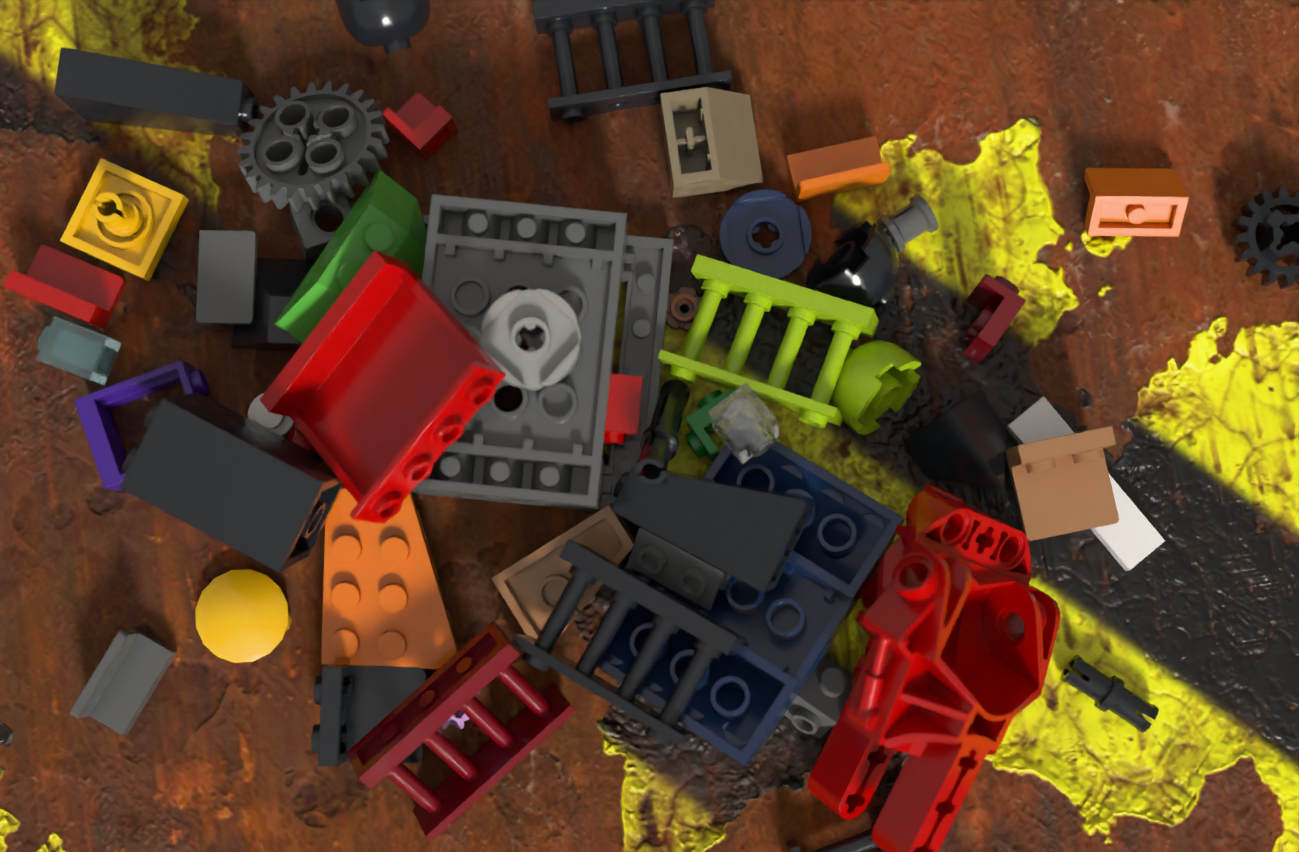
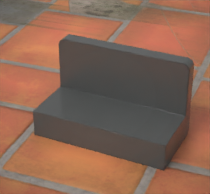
(226, 278)
(124, 680)

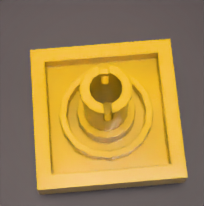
(124, 219)

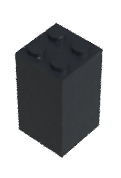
(232, 479)

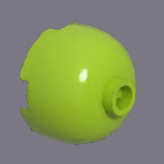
(872, 381)

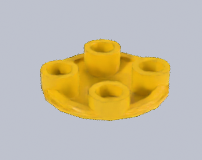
(242, 615)

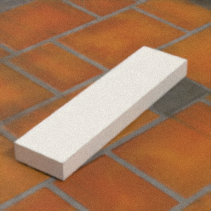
(1133, 535)

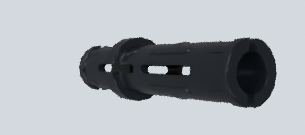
(660, 440)

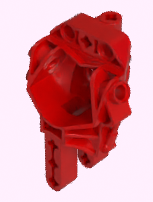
(945, 669)

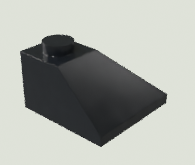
(274, 288)

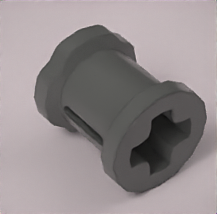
(908, 222)

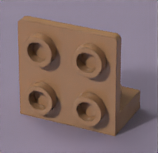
(1063, 483)

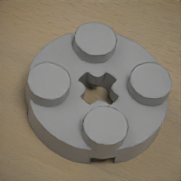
(530, 309)

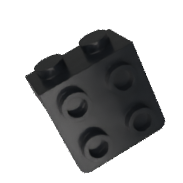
(355, 702)

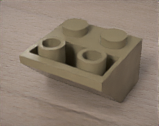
(709, 141)

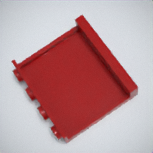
(384, 385)

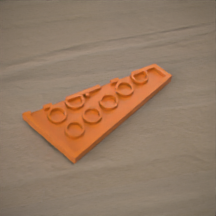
(382, 592)

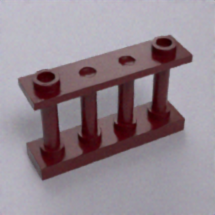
(435, 702)

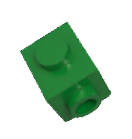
(701, 426)

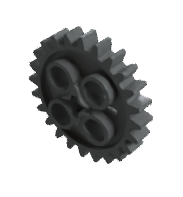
(313, 146)

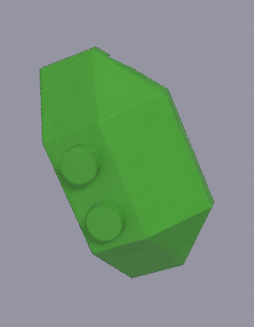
(381, 220)

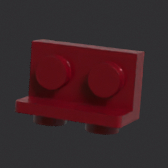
(998, 305)

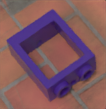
(100, 423)

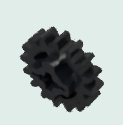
(1262, 233)

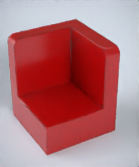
(421, 125)

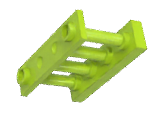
(803, 309)

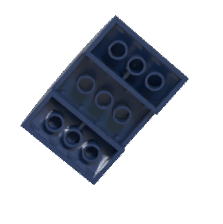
(783, 627)

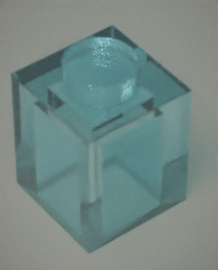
(77, 350)

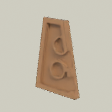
(538, 580)

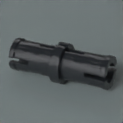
(1109, 693)

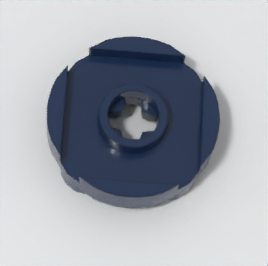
(780, 217)

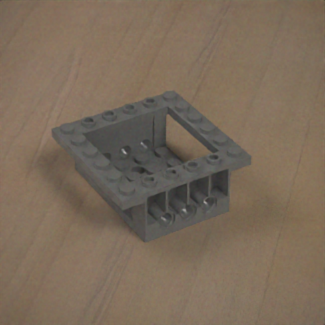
(555, 440)

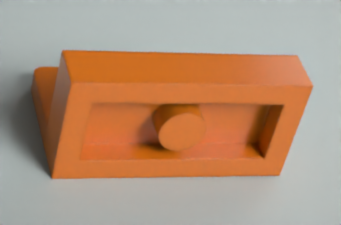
(836, 169)
(1134, 202)

